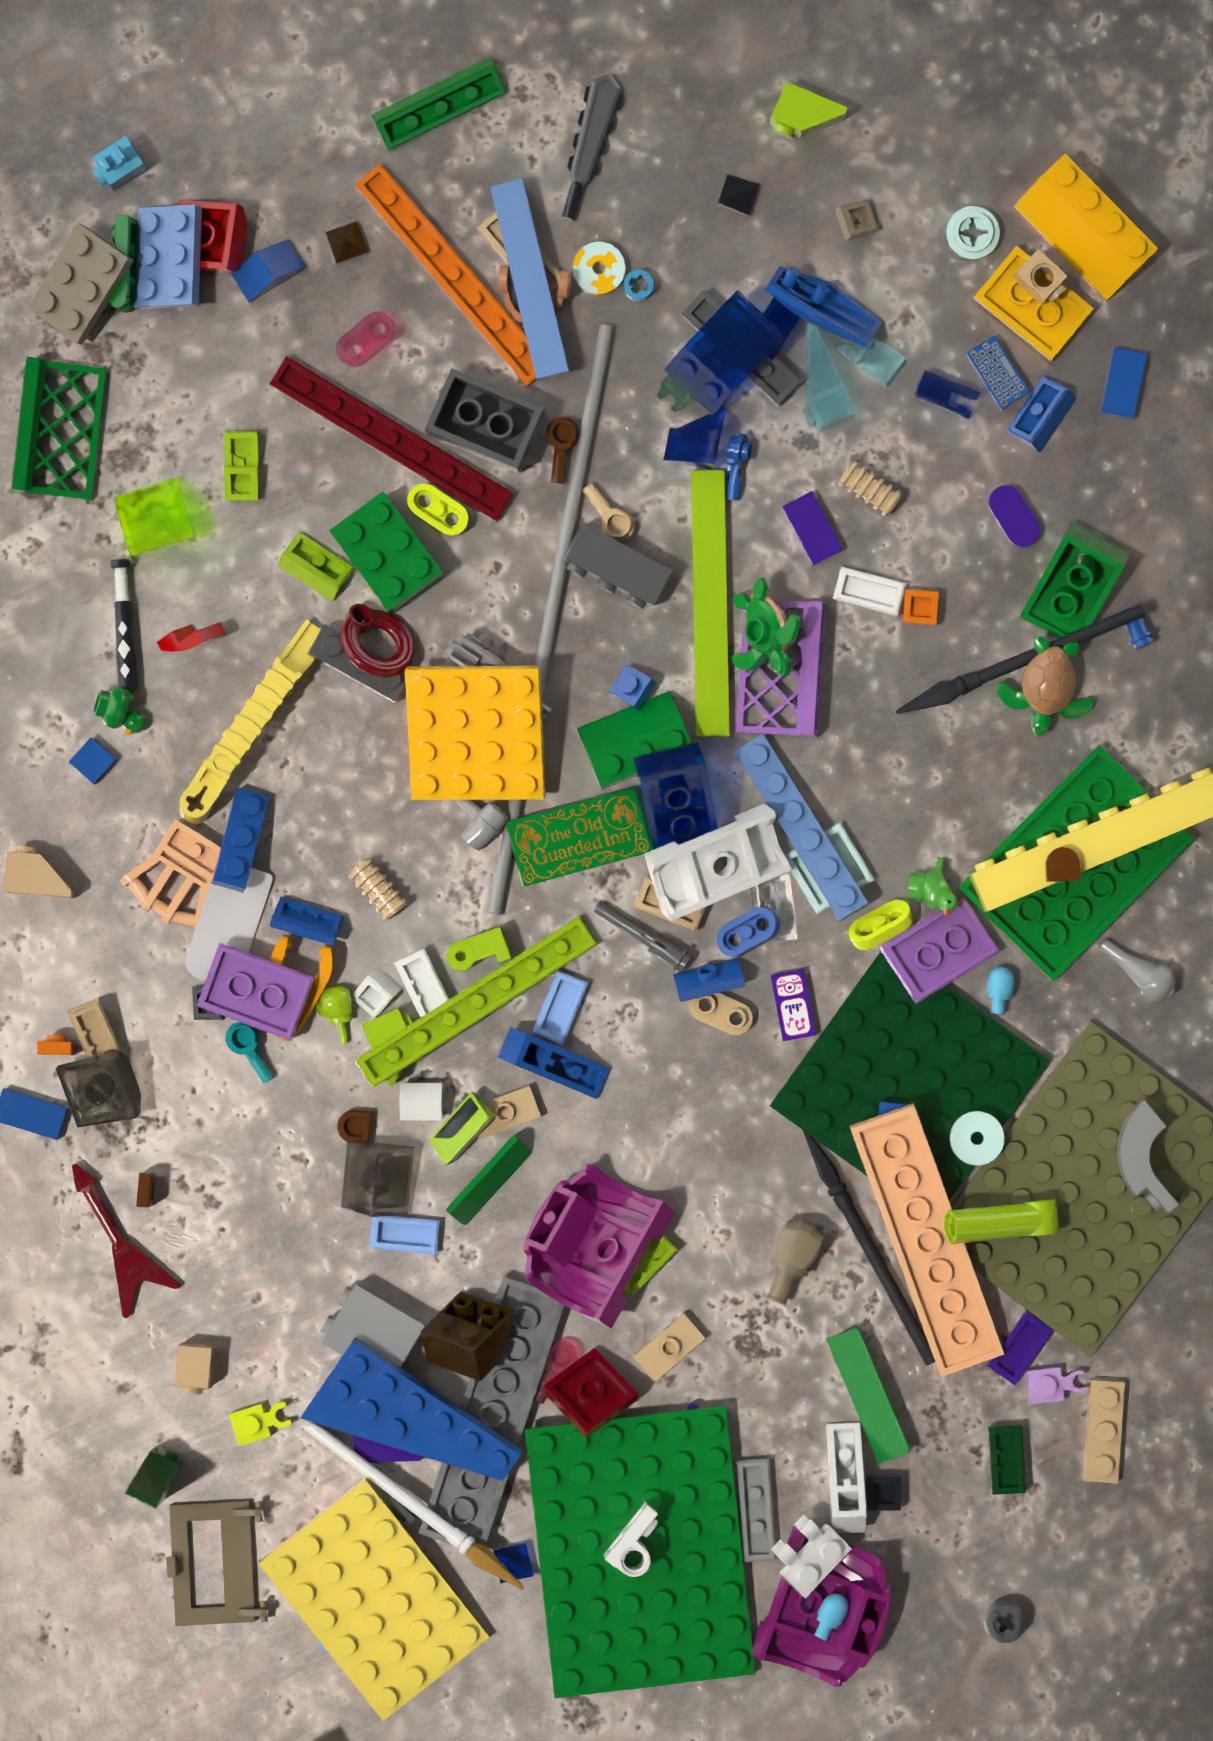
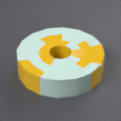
(594, 254)

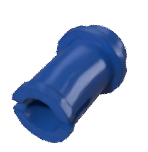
(1139, 633)

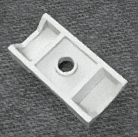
(685, 872)

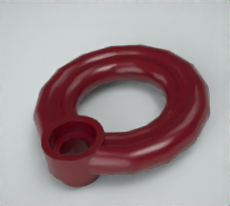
(358, 621)

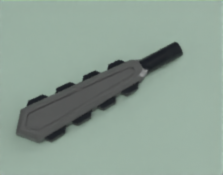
(596, 122)

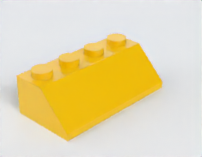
(1086, 227)

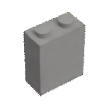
(374, 1322)

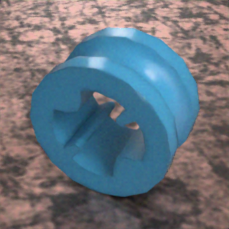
(635, 275)

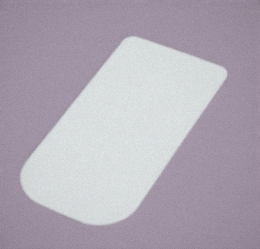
(228, 919)

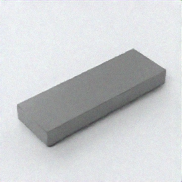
(755, 1509)

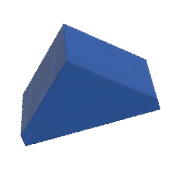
(267, 269)

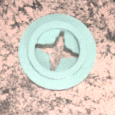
(983, 222)

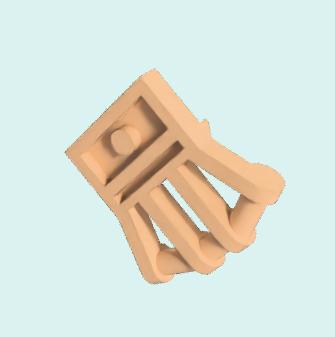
(189, 855)

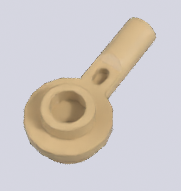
(615, 522)

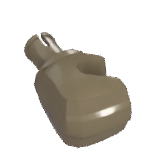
(792, 1256)

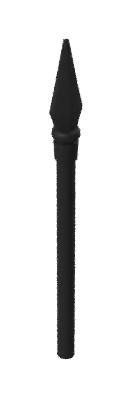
(946, 691)
(829, 1175)

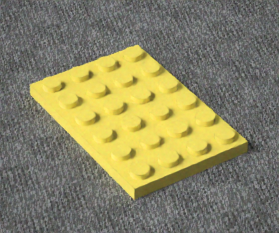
(374, 1599)

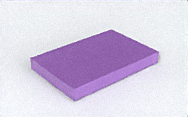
(939, 950)
(255, 991)

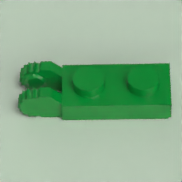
(125, 239)

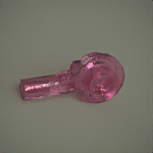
(560, 1357)

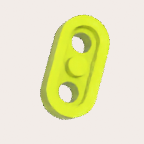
(438, 510)
(881, 924)

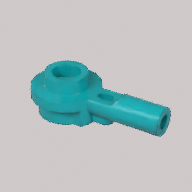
(243, 1040)

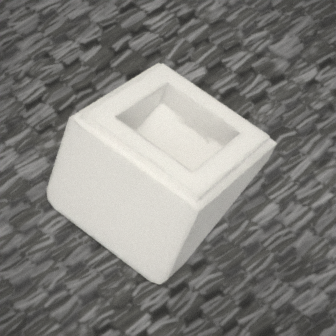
(376, 992)

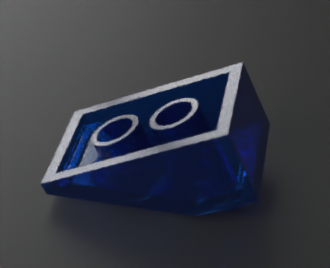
(725, 353)

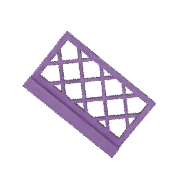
(809, 677)

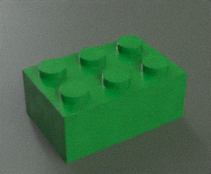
(386, 553)

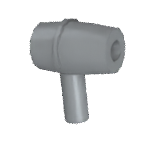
(485, 822)

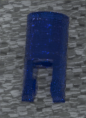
(938, 389)

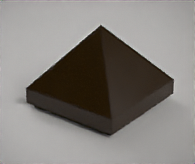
(346, 242)

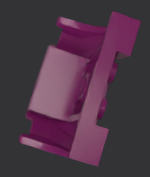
(591, 1242)
(792, 1619)

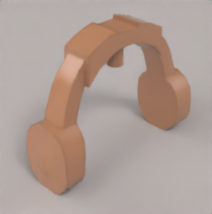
(504, 287)

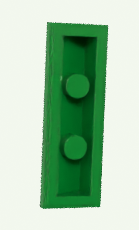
(489, 1180)

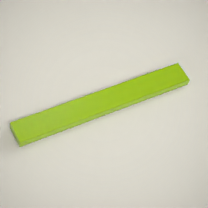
(710, 603)
(475, 1002)

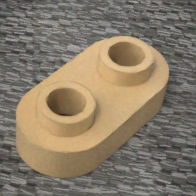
(720, 1012)

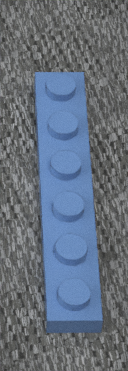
(801, 827)

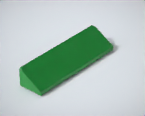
(439, 103)
(868, 1395)

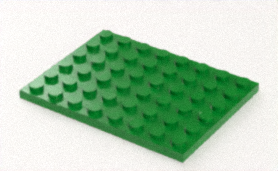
(691, 1605)

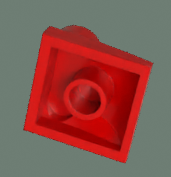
(221, 235)

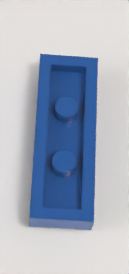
(240, 840)

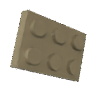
(80, 284)

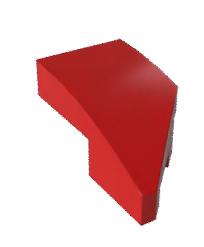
(187, 638)

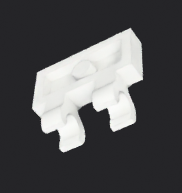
(814, 1560)

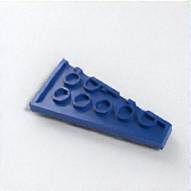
(390, 1406)

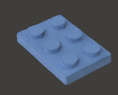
(168, 257)

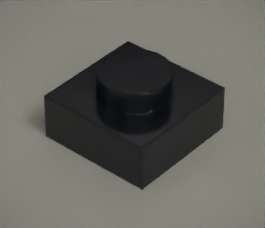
(883, 1493)

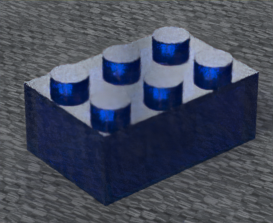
(675, 795)

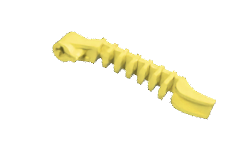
(248, 725)

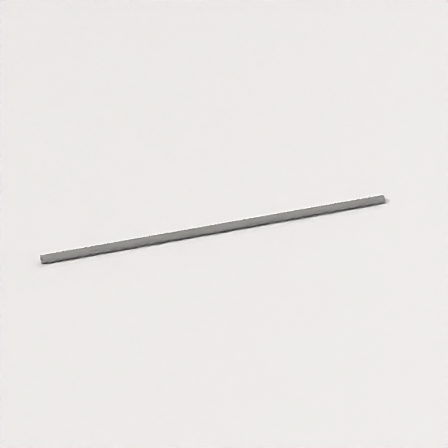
(558, 579)

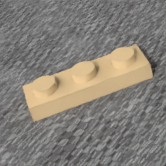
(1104, 1431)

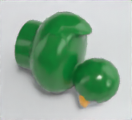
(113, 709)

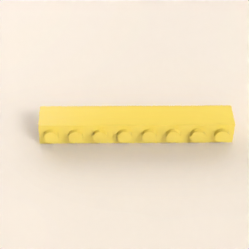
(1098, 842)

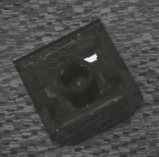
(101, 1089)

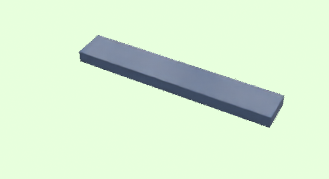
(529, 279)

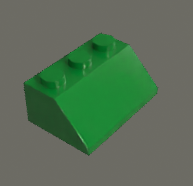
(631, 733)

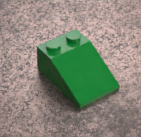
(1074, 582)

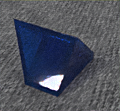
(696, 442)

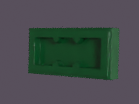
(1006, 1459)

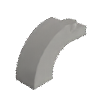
(1133, 1156)

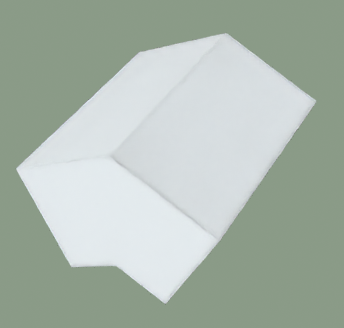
(420, 1101)

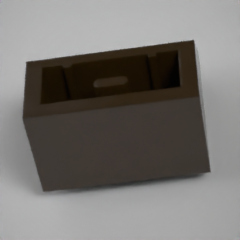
(468, 1336)

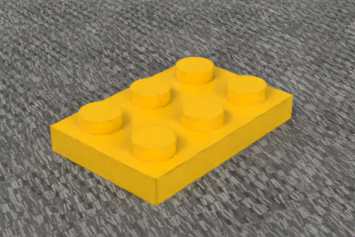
(1044, 326)

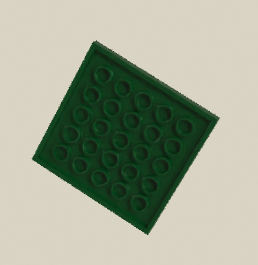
(901, 1052)

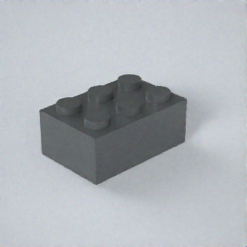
(484, 420)

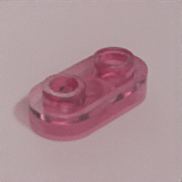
(363, 337)

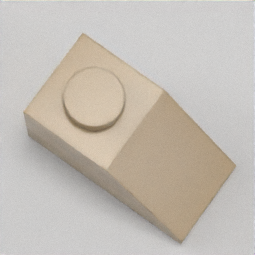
(34, 875)

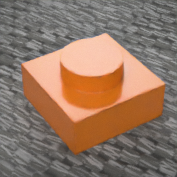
(920, 607)
(55, 1046)

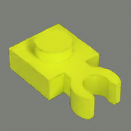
(254, 1423)

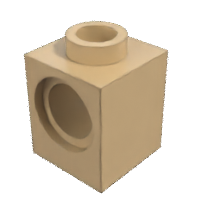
(1041, 263)
(194, 1367)

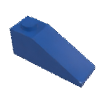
(553, 1062)

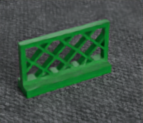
(29, 423)

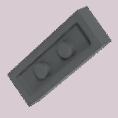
(329, 651)

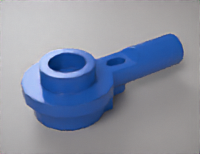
(738, 451)

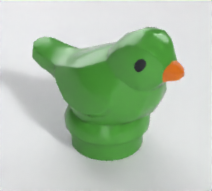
(932, 889)

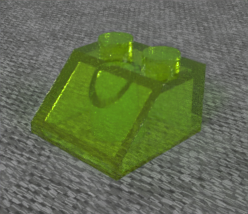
(155, 519)

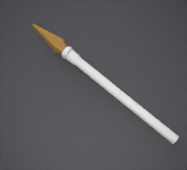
(477, 1553)

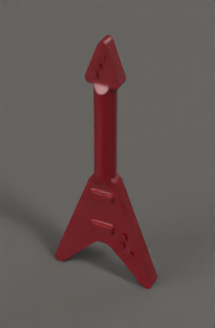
(129, 1261)

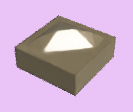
(856, 219)

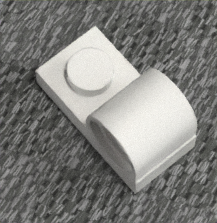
(641, 1524)

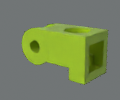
(467, 952)

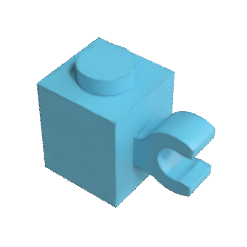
(117, 164)

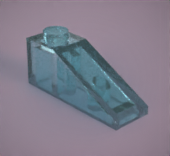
(823, 390)

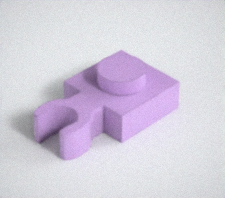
(1048, 1384)

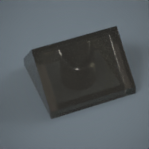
(377, 1178)

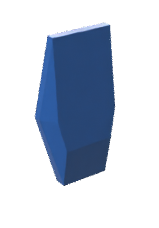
(823, 305)

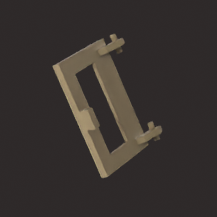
(237, 1563)

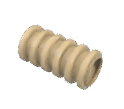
(870, 488)
(378, 888)

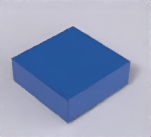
(92, 760)

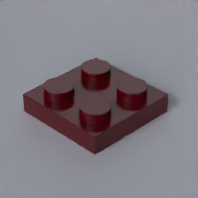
(590, 1393)

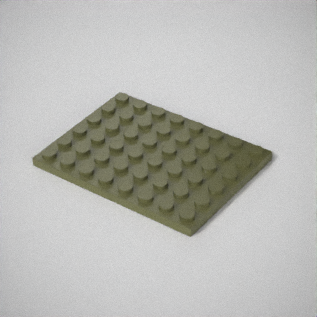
(1068, 1152)

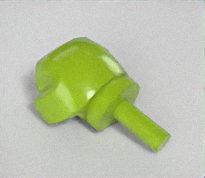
(336, 1006)

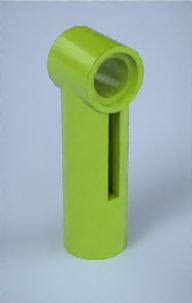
(1002, 1221)

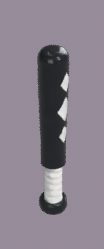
(124, 628)

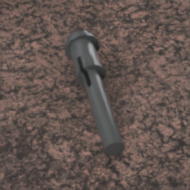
(659, 946)

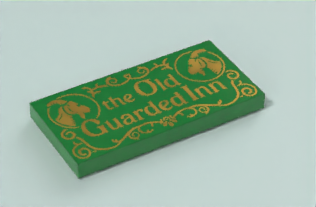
(578, 837)

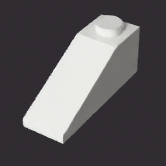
(846, 1478)

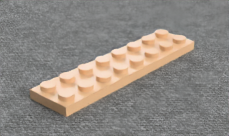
(914, 1214)

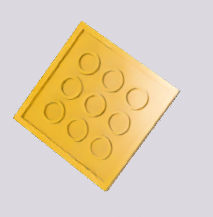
(475, 732)

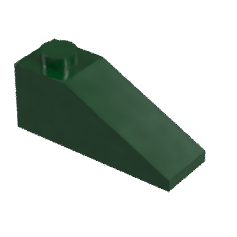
(155, 1477)

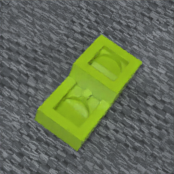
(241, 465)

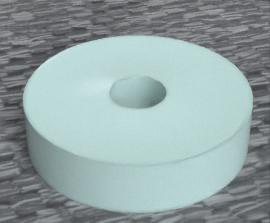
(961, 1138)

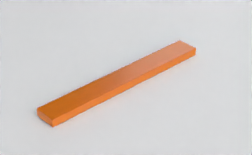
(448, 270)

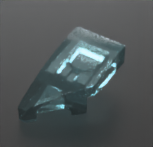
(875, 360)

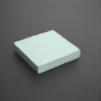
(850, 858)

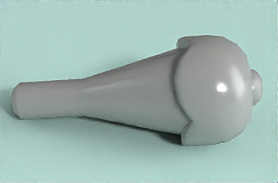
(1153, 980)

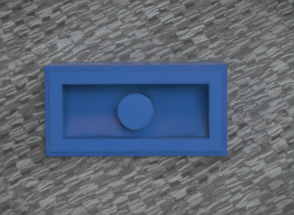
(1042, 413)

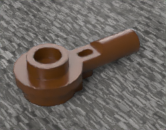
(561, 434)

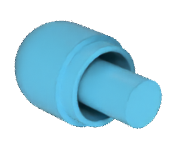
(1000, 988)
(831, 1615)

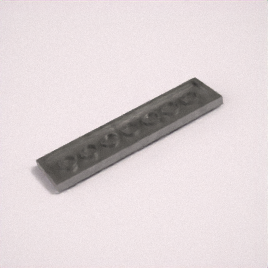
(503, 1405)

